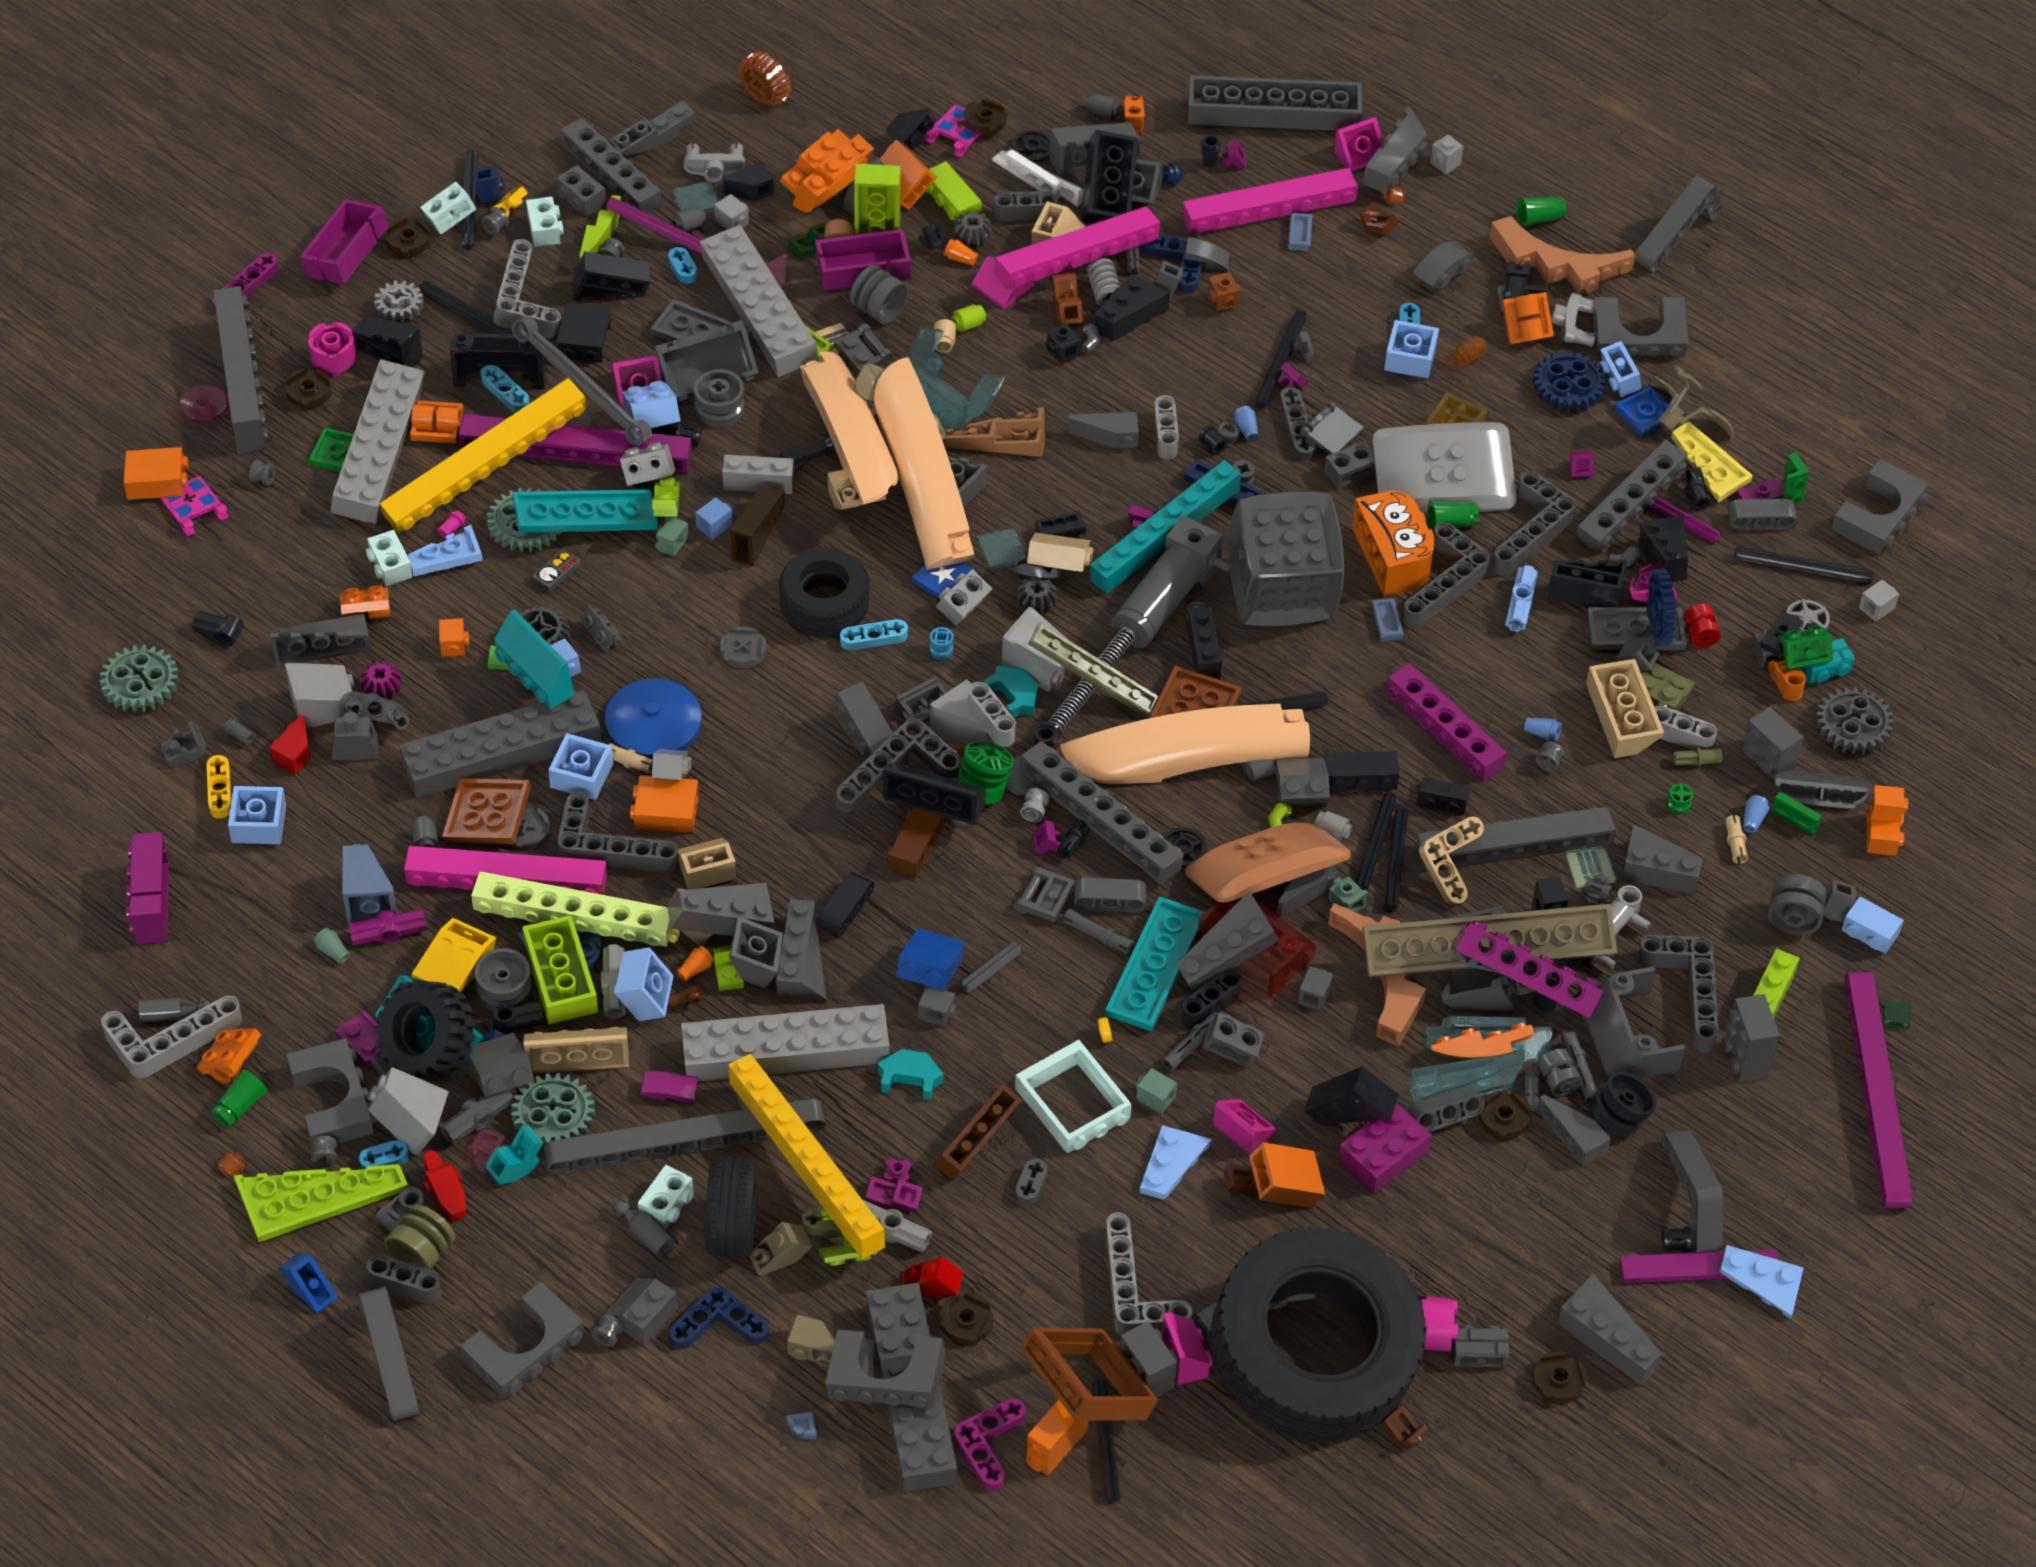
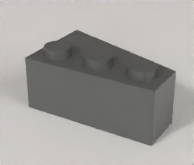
(1660, 863)

